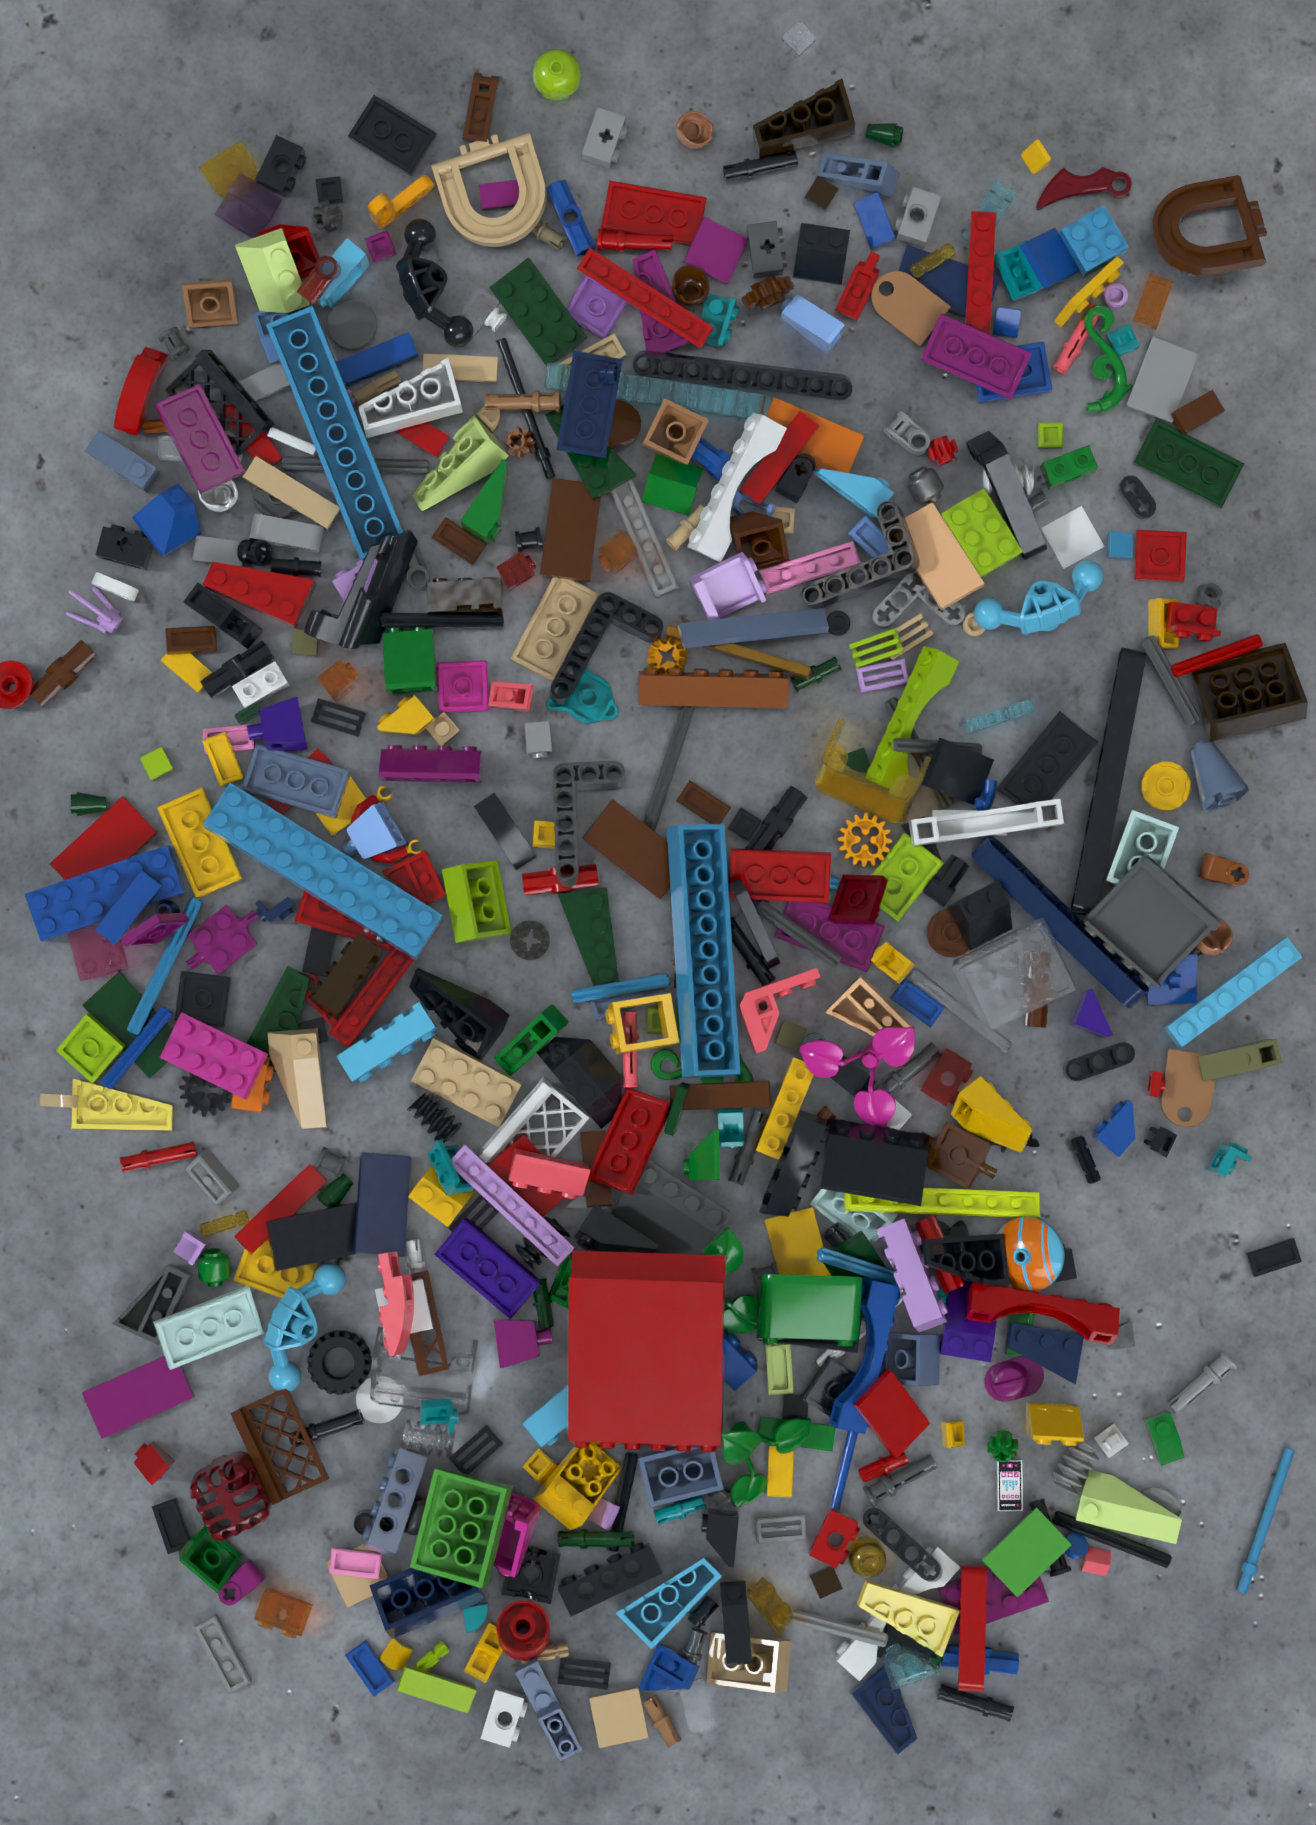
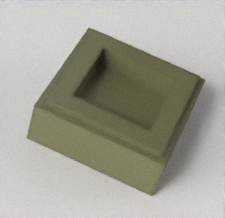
(304, 644)
(791, 1035)

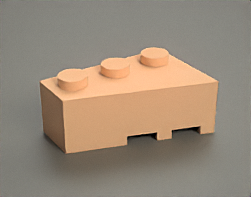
(867, 1008)

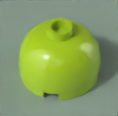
(557, 74)

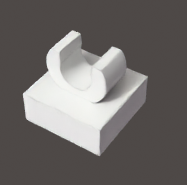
(1110, 1440)

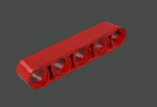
(972, 1628)

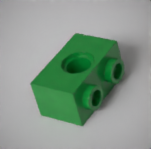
(1068, 467)

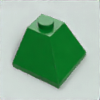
(704, 1159)

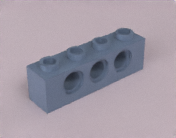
(413, 1467)

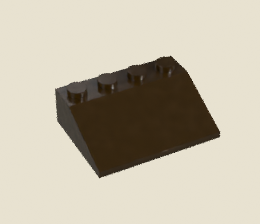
(1249, 692)

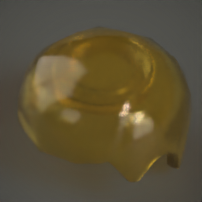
(867, 1557)

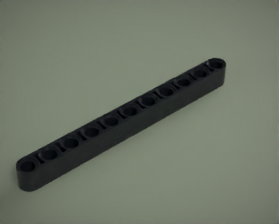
(1108, 780)

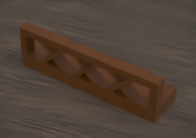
(416, 1338)

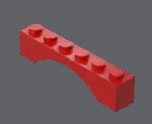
(1093, 1321)

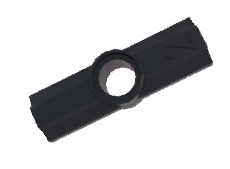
(237, 669)
(778, 820)

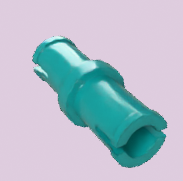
(679, 1509)

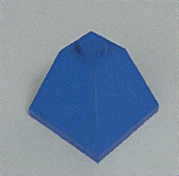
(169, 520)

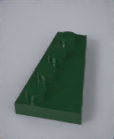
(596, 473)
(592, 928)

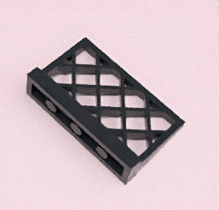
(232, 390)

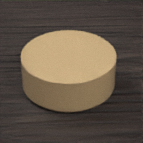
(970, 626)

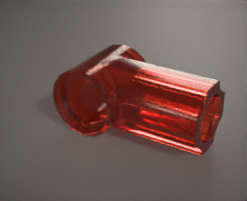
(317, 282)

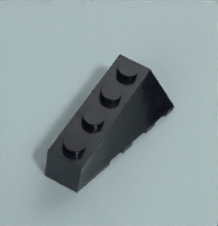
(793, 1165)

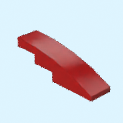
(282, 1205)

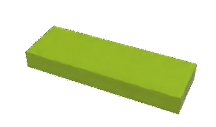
(436, 1689)

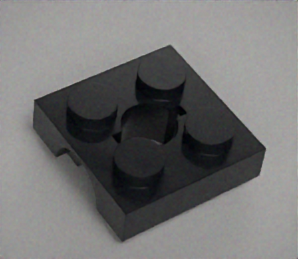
(543, 1587)

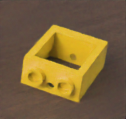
(667, 1021)

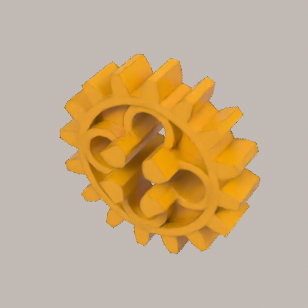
(879, 841)

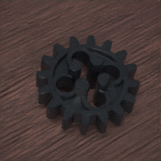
(195, 1099)

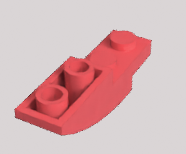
(399, 1312)

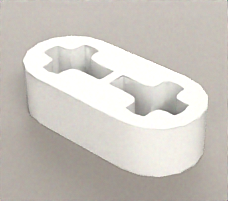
(115, 587)

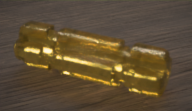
(932, 260)
(224, 1223)

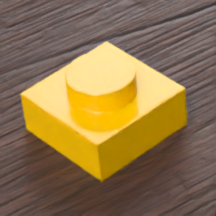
(543, 834)

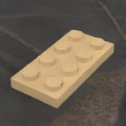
(466, 1081)

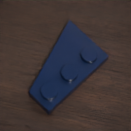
(886, 1710)

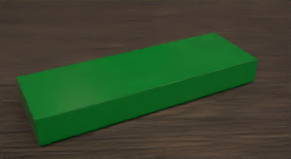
(819, 1438)

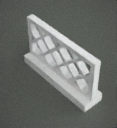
(524, 1112)

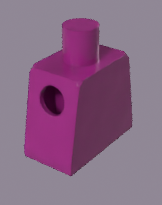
(519, 1340)

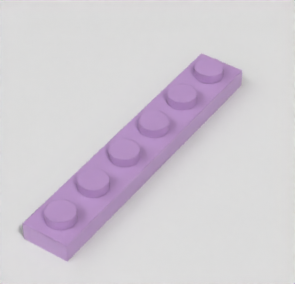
(512, 1206)

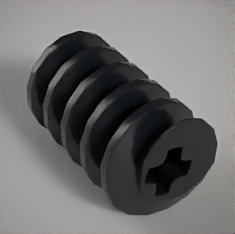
(435, 1117)
(530, 1252)

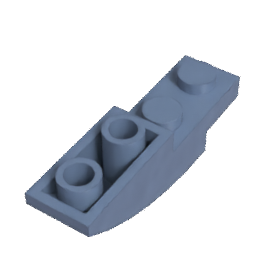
(548, 1709)

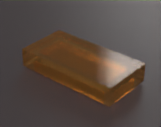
(1152, 301)

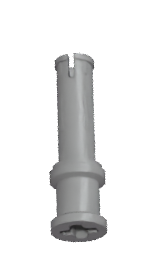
(1211, 1375)

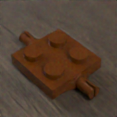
(958, 1155)

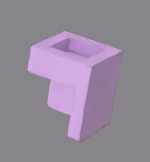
(190, 1247)

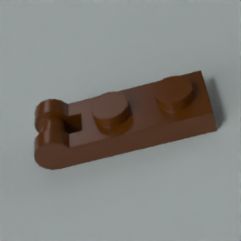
(480, 108)

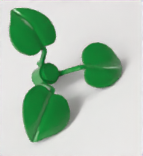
(742, 1313)
(743, 1440)

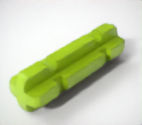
(432, 1657)

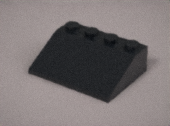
(875, 1162)

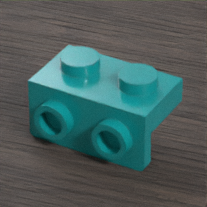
(1017, 272)
(449, 1179)

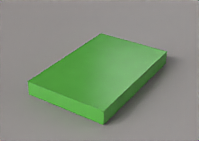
(1026, 1552)

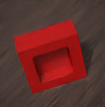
(1156, 1084)

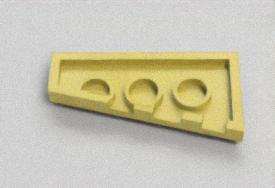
(117, 1110)
(912, 1615)

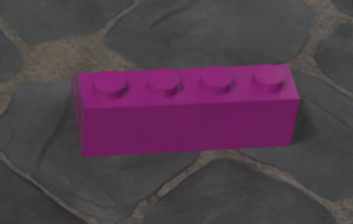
(431, 765)

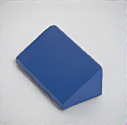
(874, 221)

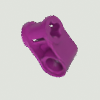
(244, 1582)

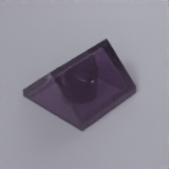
(248, 206)

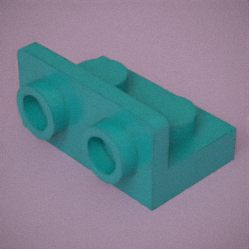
(718, 313)
(1224, 1159)

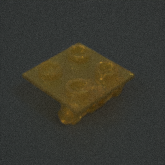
(770, 1606)

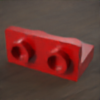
(1192, 620)

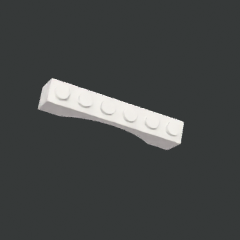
(713, 531)
(986, 822)
(859, 1656)

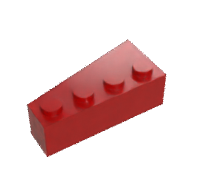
(267, 592)

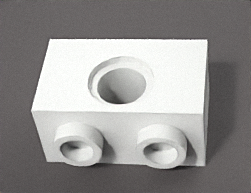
(261, 685)
(502, 1701)

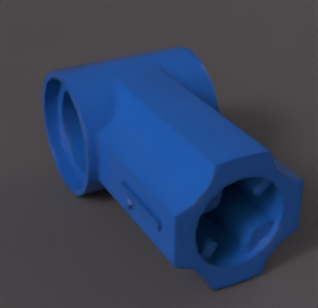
(711, 458)

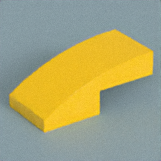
(485, 1655)

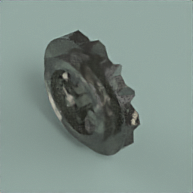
(522, 930)

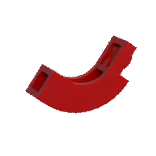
(137, 390)

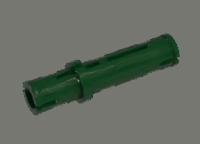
(595, 1539)

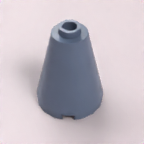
(1215, 777)

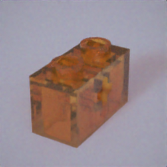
(339, 679)
(274, 1602)

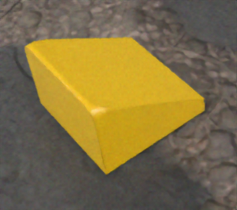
(1036, 157)
(540, 1466)

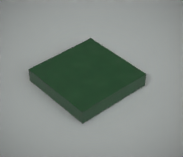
(858, 1247)

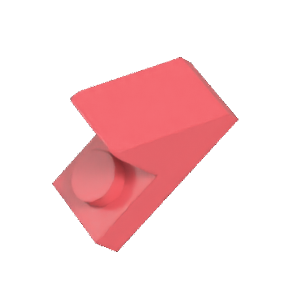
(511, 696)

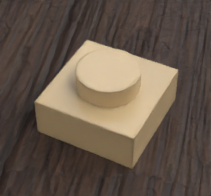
(442, 729)

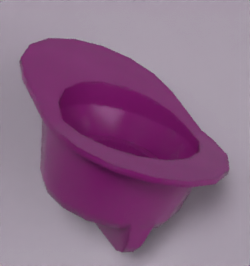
(1013, 1379)

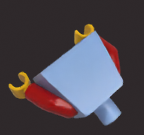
(375, 832)

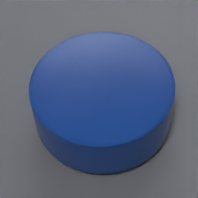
(1079, 1546)

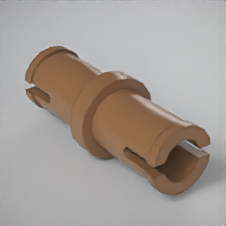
(662, 1721)

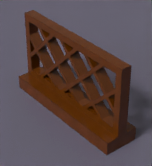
(263, 1458)

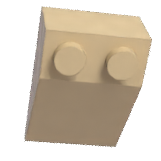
(766, 1673)

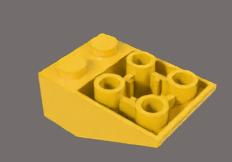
(990, 1116)
(1054, 1422)
(577, 1485)

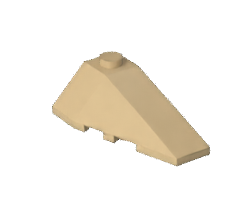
(299, 1068)

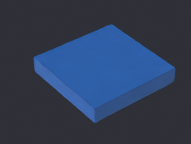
(1049, 258)

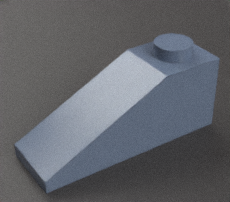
(859, 173)
(122, 461)

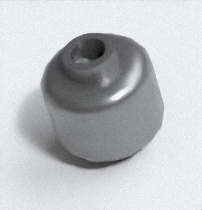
(925, 485)

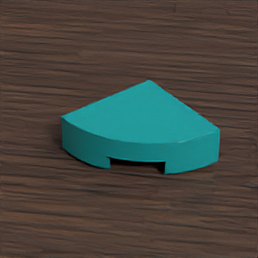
(475, 1616)

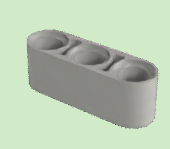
(287, 533)

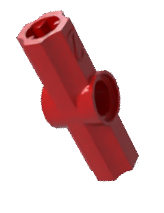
(547, 881)
(931, 1229)

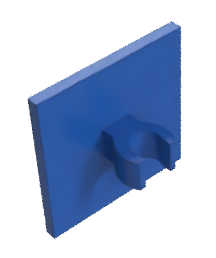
(1178, 986)

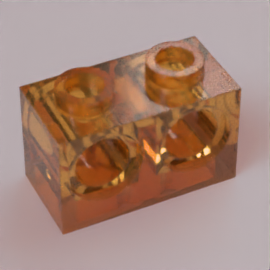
(617, 553)

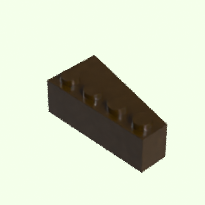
(806, 123)

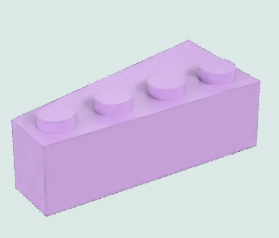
(913, 1276)

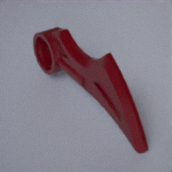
(1067, 185)

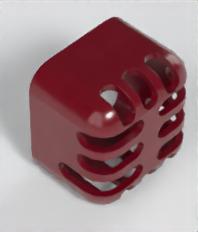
(241, 1465)

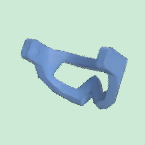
(738, 497)

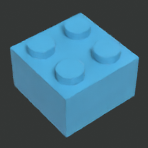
(1094, 241)

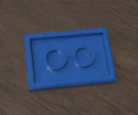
(1033, 381)

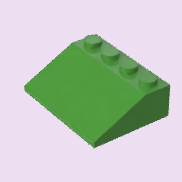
(461, 1527)

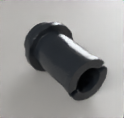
(703, 1612)

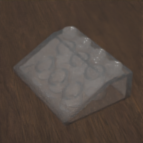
(1014, 975)

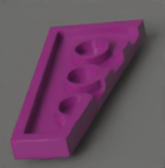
(656, 336)

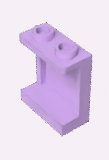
(728, 586)

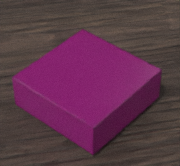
(380, 246)

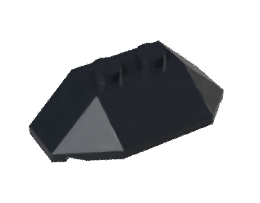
(585, 1075)

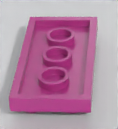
(213, 1055)

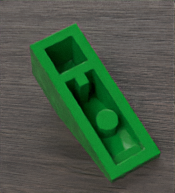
(531, 1039)

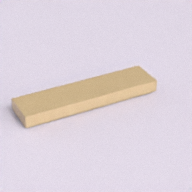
(291, 492)

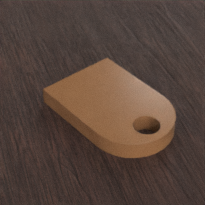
(910, 306)
(1185, 1088)

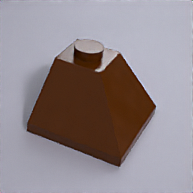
(759, 538)

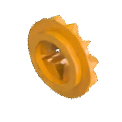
(664, 645)

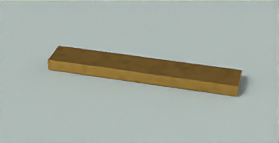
(752, 656)

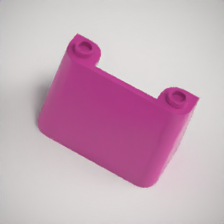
(516, 1534)

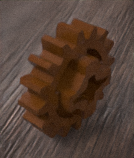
(767, 293)

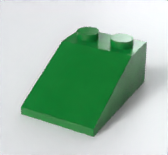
(486, 512)

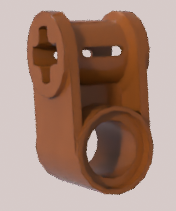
(1219, 870)

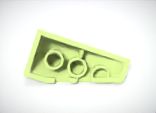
(467, 461)
(1119, 1507)

